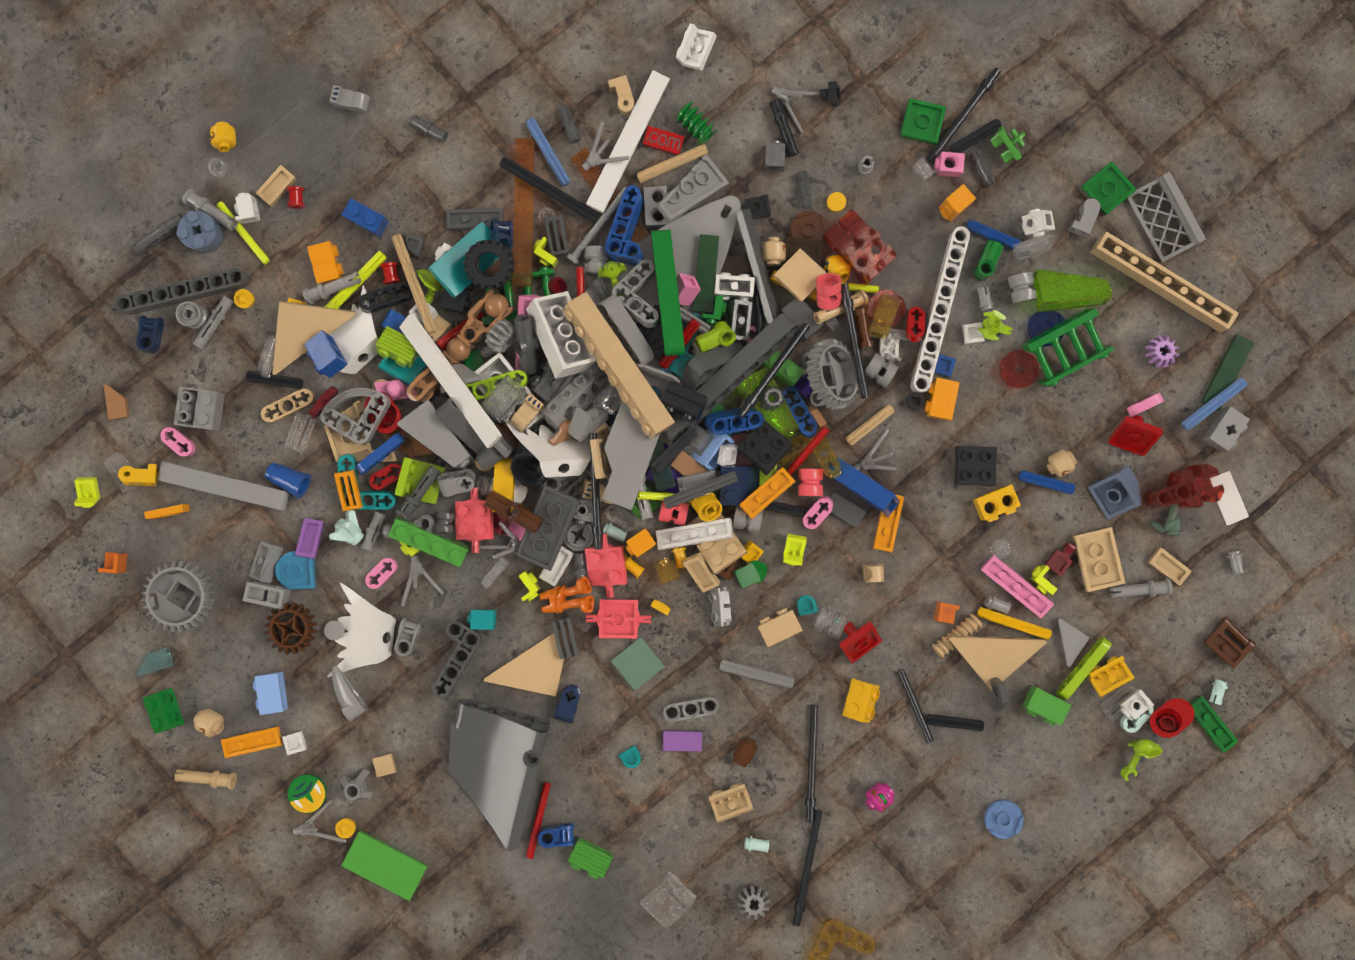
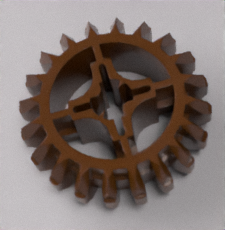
(276, 623)

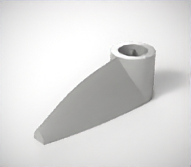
(348, 697)

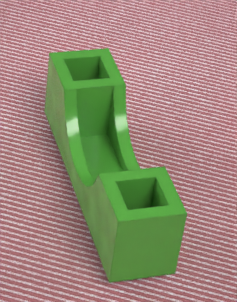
(428, 542)

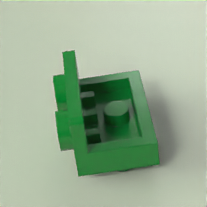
(719, 310)
(163, 710)

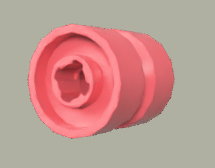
(828, 291)
(810, 482)
(666, 515)

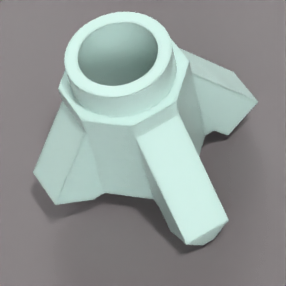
(347, 529)

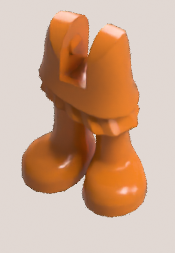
(558, 595)

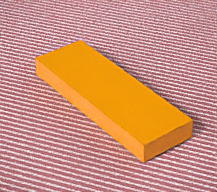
(767, 493)
(887, 528)
(251, 742)

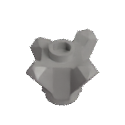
(356, 787)

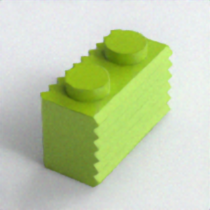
(397, 347)

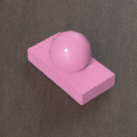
(394, 389)

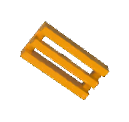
(345, 474)
(168, 511)

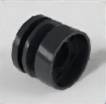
(527, 467)

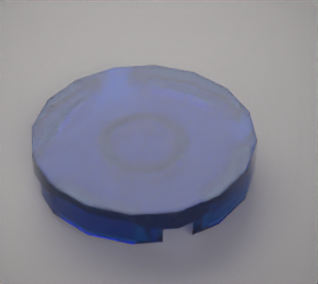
(1043, 321)

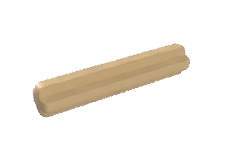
(870, 424)

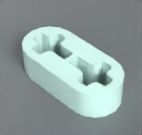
(1138, 722)

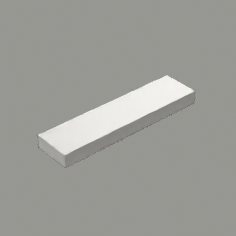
(694, 534)

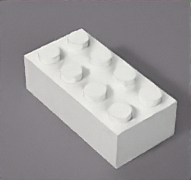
(557, 336)
(497, 366)

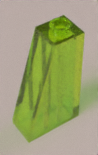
(1069, 291)
(781, 418)

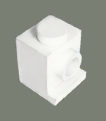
(246, 208)
(1127, 704)

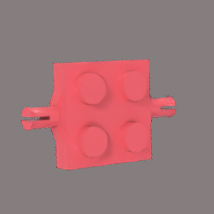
(473, 521)
(606, 566)
(618, 618)

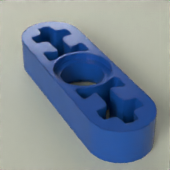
(801, 404)
(380, 453)

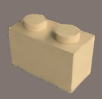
(779, 627)

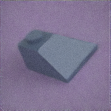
(1117, 492)

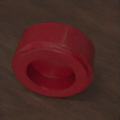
(557, 285)

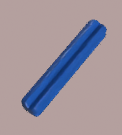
(991, 233)
(1047, 482)

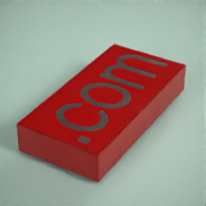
(663, 140)

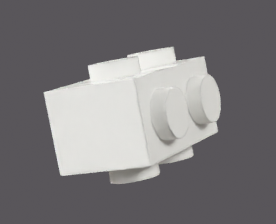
(734, 287)

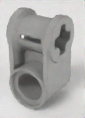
(456, 482)
(407, 635)

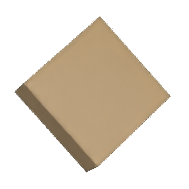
(384, 765)

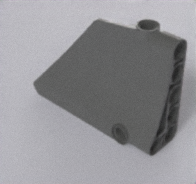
(494, 763)

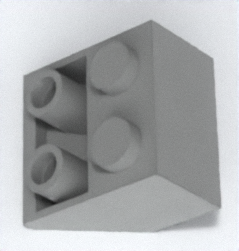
(199, 408)

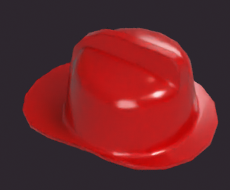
(391, 418)
(1171, 718)

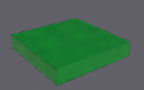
(923, 121)
(1108, 188)

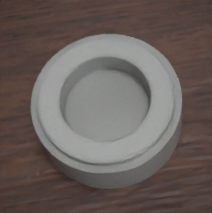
(334, 630)

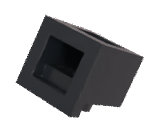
(763, 202)

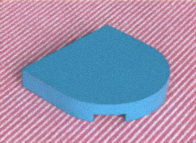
(295, 571)

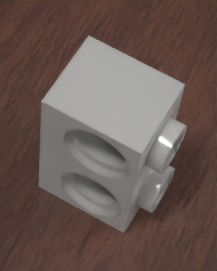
(651, 206)
(266, 594)

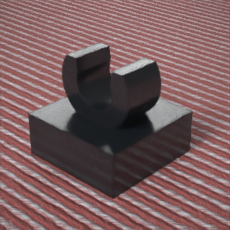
(831, 94)

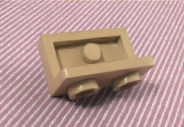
(730, 802)

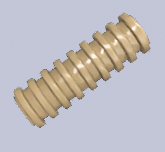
(965, 629)

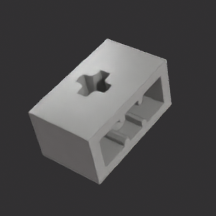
(1217, 433)

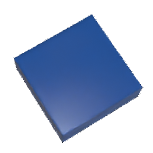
(944, 366)

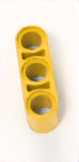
(503, 479)

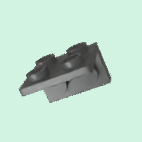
(545, 383)

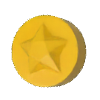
(244, 299)
(345, 828)

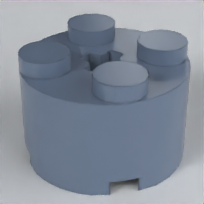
(190, 227)

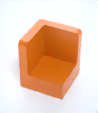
(114, 563)
(945, 612)

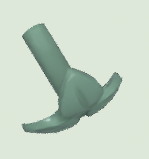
(1172, 524)

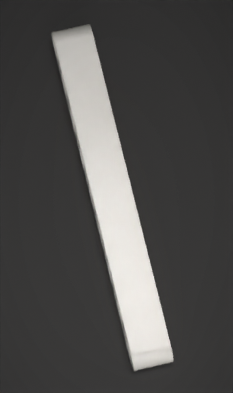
(943, 301)

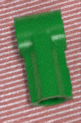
(988, 259)

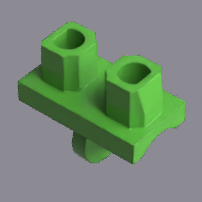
(1003, 137)

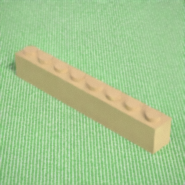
(1164, 282)
(618, 365)

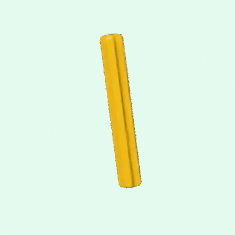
(1014, 623)

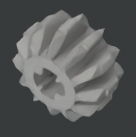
(501, 336)
(761, 905)

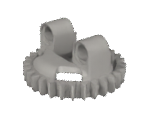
(842, 374)
(165, 585)

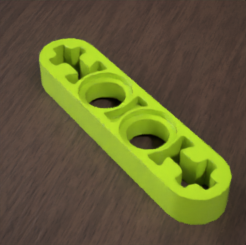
(490, 383)
(1083, 668)

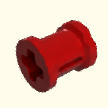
(295, 197)
(390, 273)

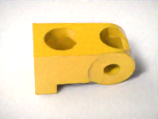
(139, 477)

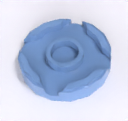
(1003, 819)

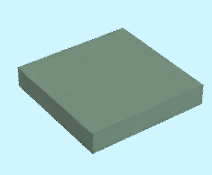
(637, 663)

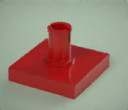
(1135, 435)
(859, 641)

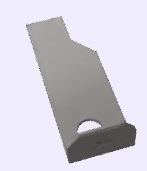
(630, 448)

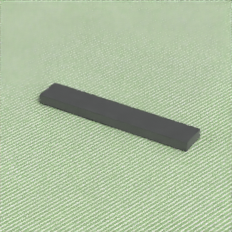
(757, 264)

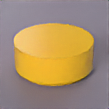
(836, 202)

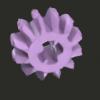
(1168, 348)

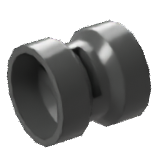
(444, 522)

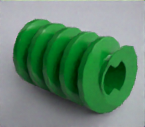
(695, 123)

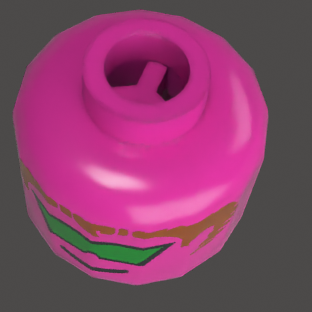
(879, 797)

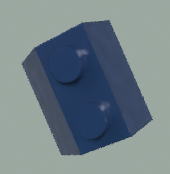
(747, 483)

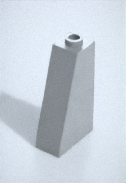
(436, 436)

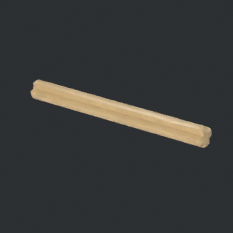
(414, 284)

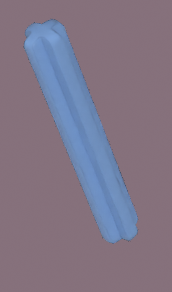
(547, 152)
(1214, 403)

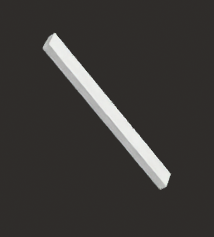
(628, 141)
(450, 381)

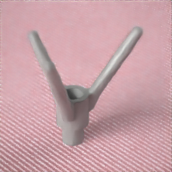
(786, 95)
(594, 158)
(869, 462)
(512, 546)
(417, 570)
(309, 829)

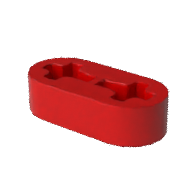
(919, 324)
(384, 473)

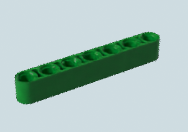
(667, 293)

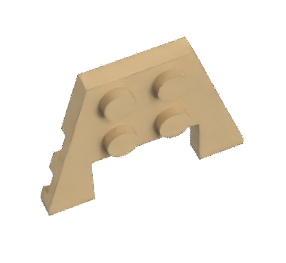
(342, 445)

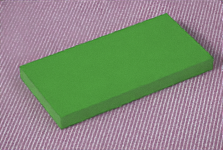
(384, 865)

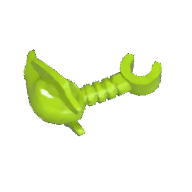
(612, 270)
(431, 283)
(993, 325)
(1144, 748)

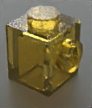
(667, 570)

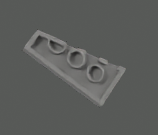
(693, 189)

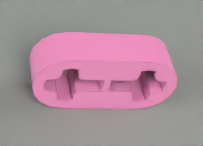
(1145, 404)
(174, 445)
(815, 509)
(378, 570)

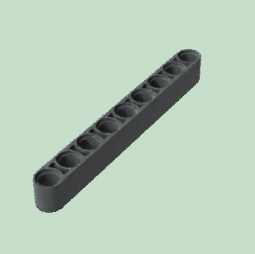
(738, 370)

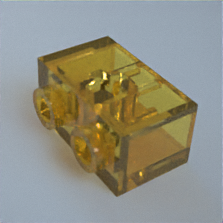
(883, 316)

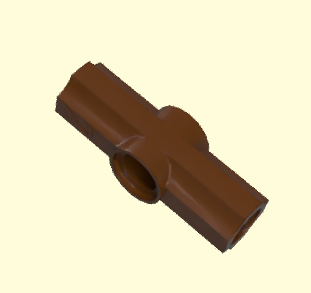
(503, 506)

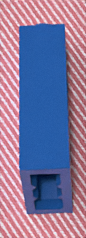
(866, 488)

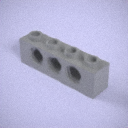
(577, 393)

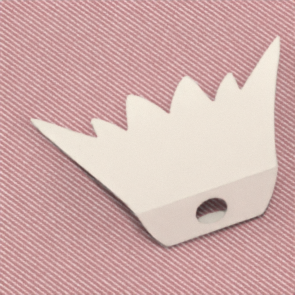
(356, 338)
(571, 452)
(364, 633)

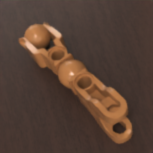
(460, 347)

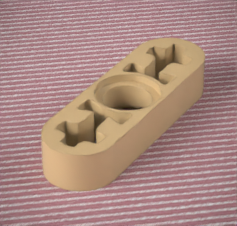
(273, 406)

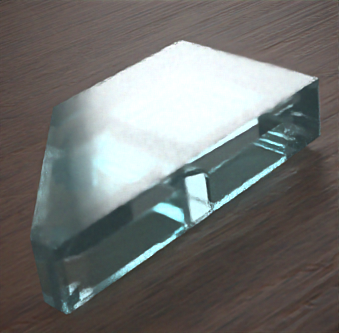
(155, 661)

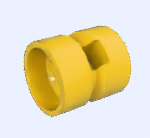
(707, 507)

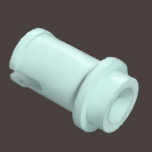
(615, 532)
(1218, 691)
(756, 844)

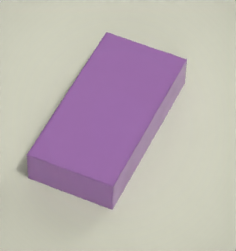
(309, 538)
(682, 740)

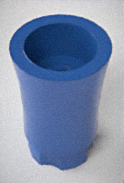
(288, 479)

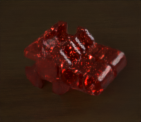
(854, 241)
(1186, 488)

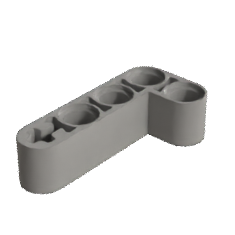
(625, 330)

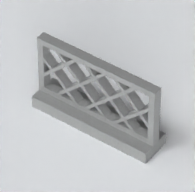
(1182, 212)

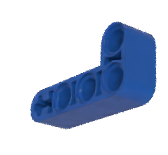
(628, 224)

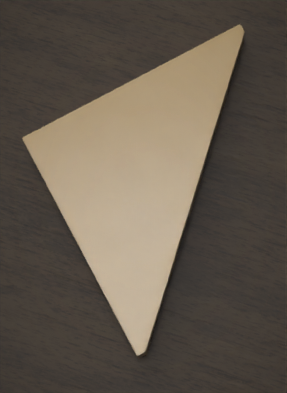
(298, 325)
(995, 655)
(535, 669)

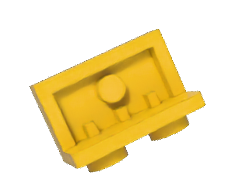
(1110, 676)
(861, 701)

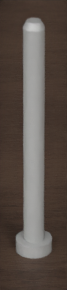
(596, 228)

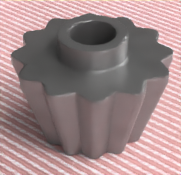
(778, 398)

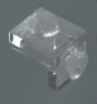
(890, 344)

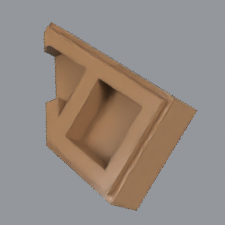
(116, 404)
(817, 416)
(562, 434)
(686, 464)

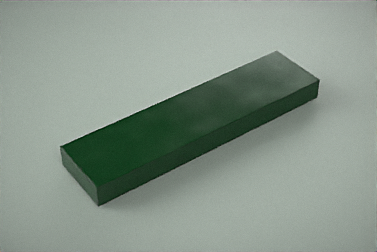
(706, 273)
(1229, 367)

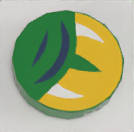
(307, 793)

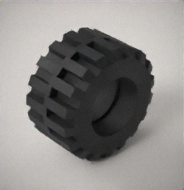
(472, 264)

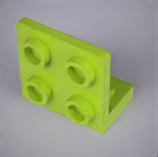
(410, 475)

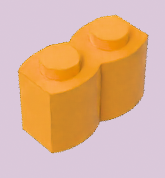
(325, 262)

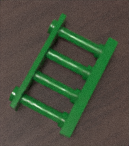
(543, 273)
(1052, 336)

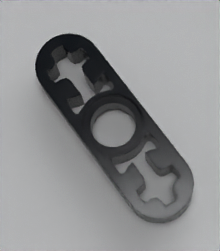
(382, 305)

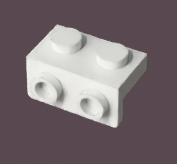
(695, 47)

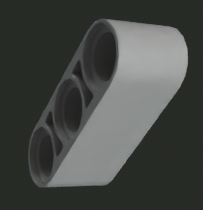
(700, 711)

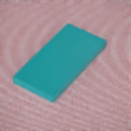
(450, 266)

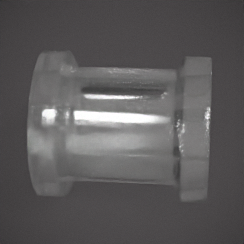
(923, 169)

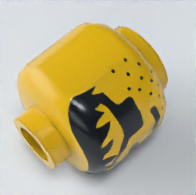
(837, 265)

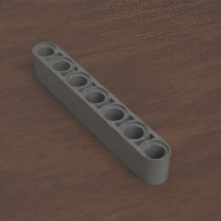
(173, 291)

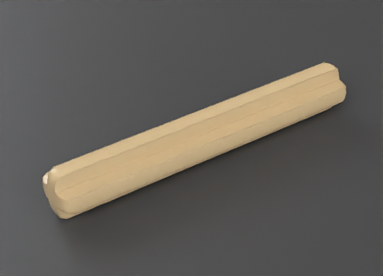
(672, 163)

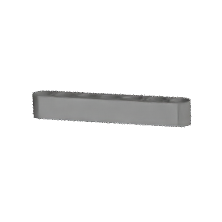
(223, 485)

